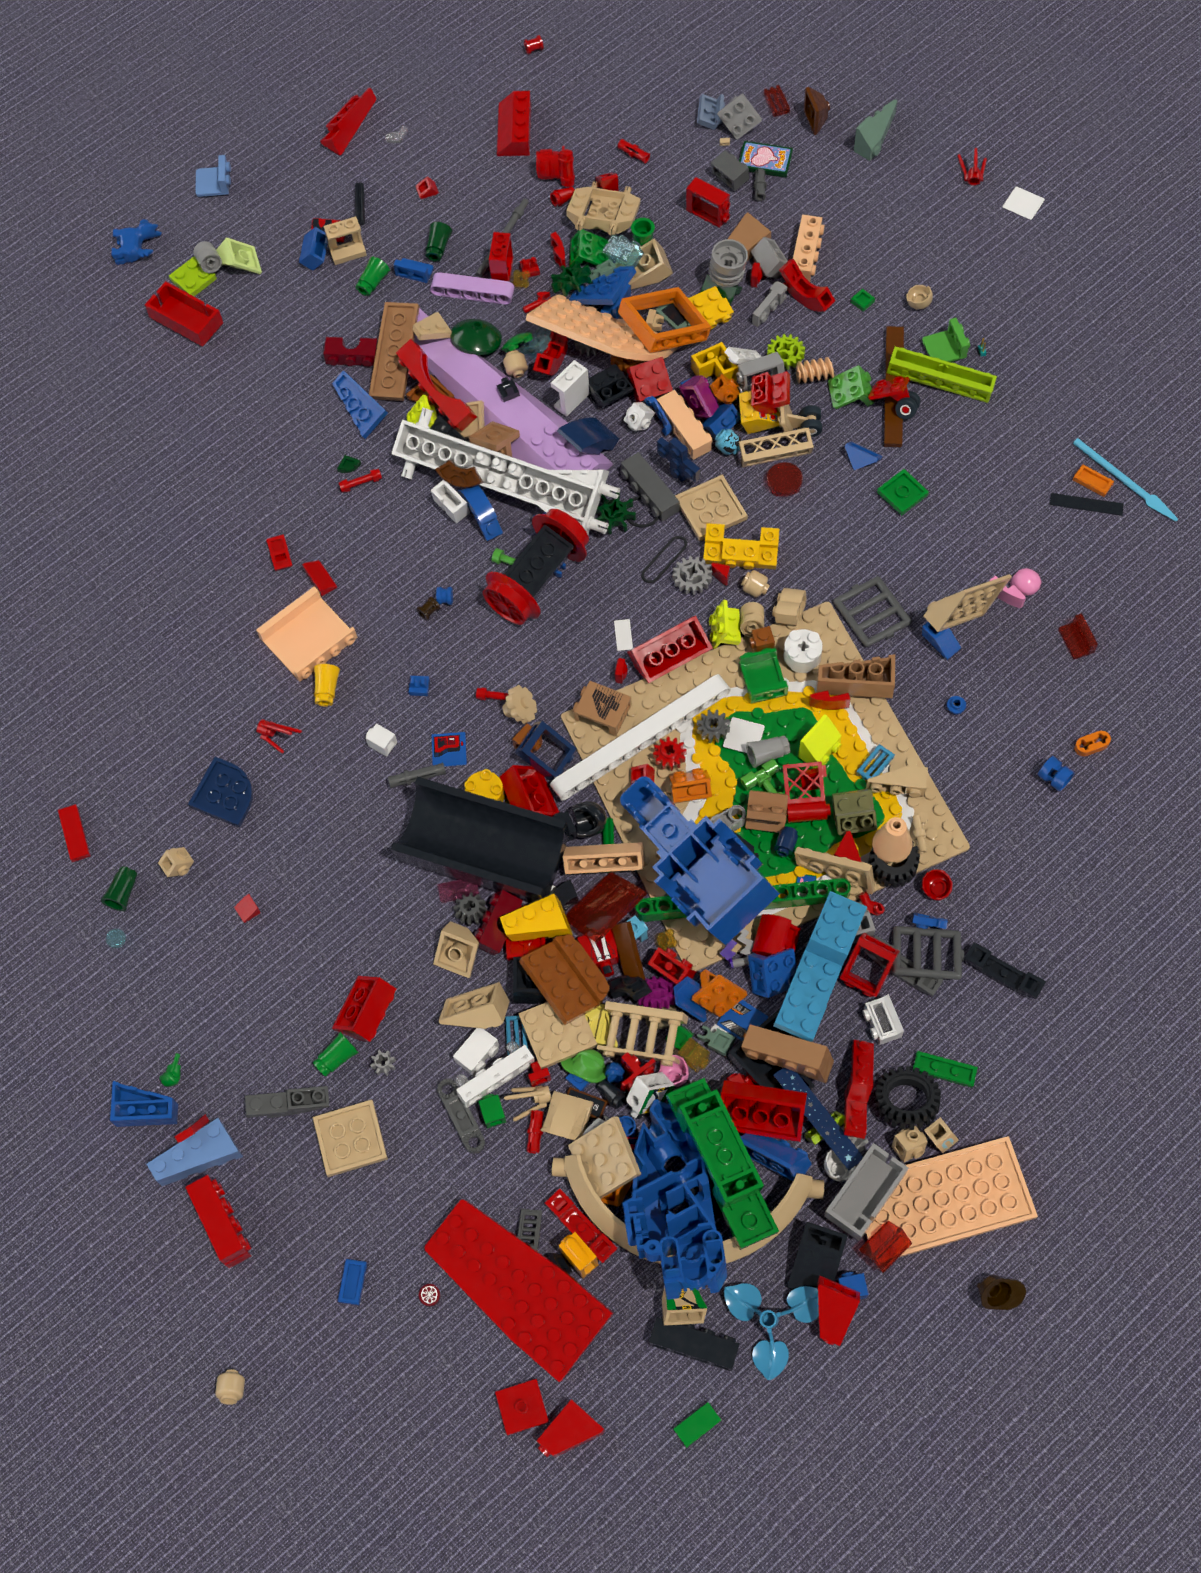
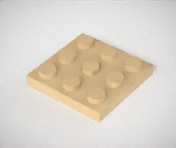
(711, 503)
(552, 1039)
(350, 1138)
(606, 1157)

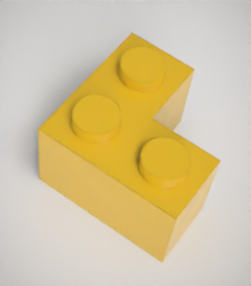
(713, 361)

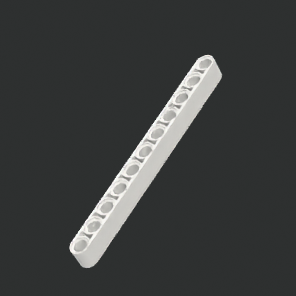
(640, 737)

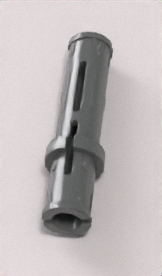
(410, 776)

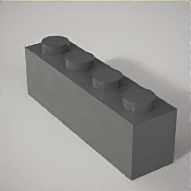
(650, 487)

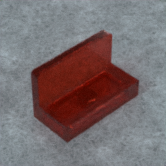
(1078, 637)
(886, 1246)

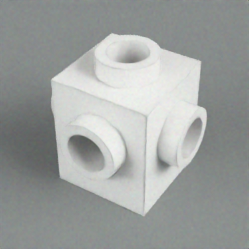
(639, 416)

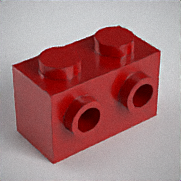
(670, 966)

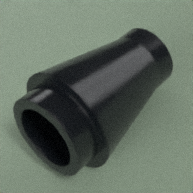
(613, 1094)

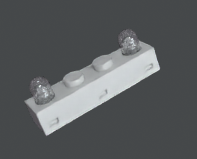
(495, 1076)

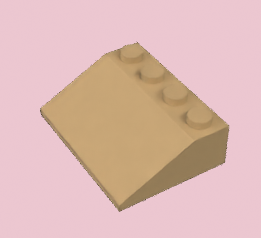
(964, 604)

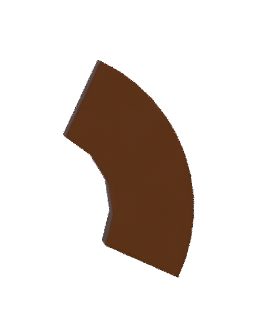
(459, 477)

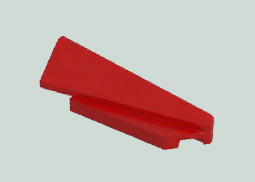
(347, 121)

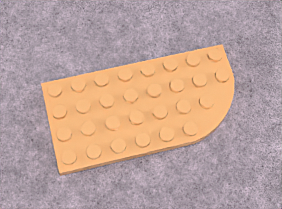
(592, 328)

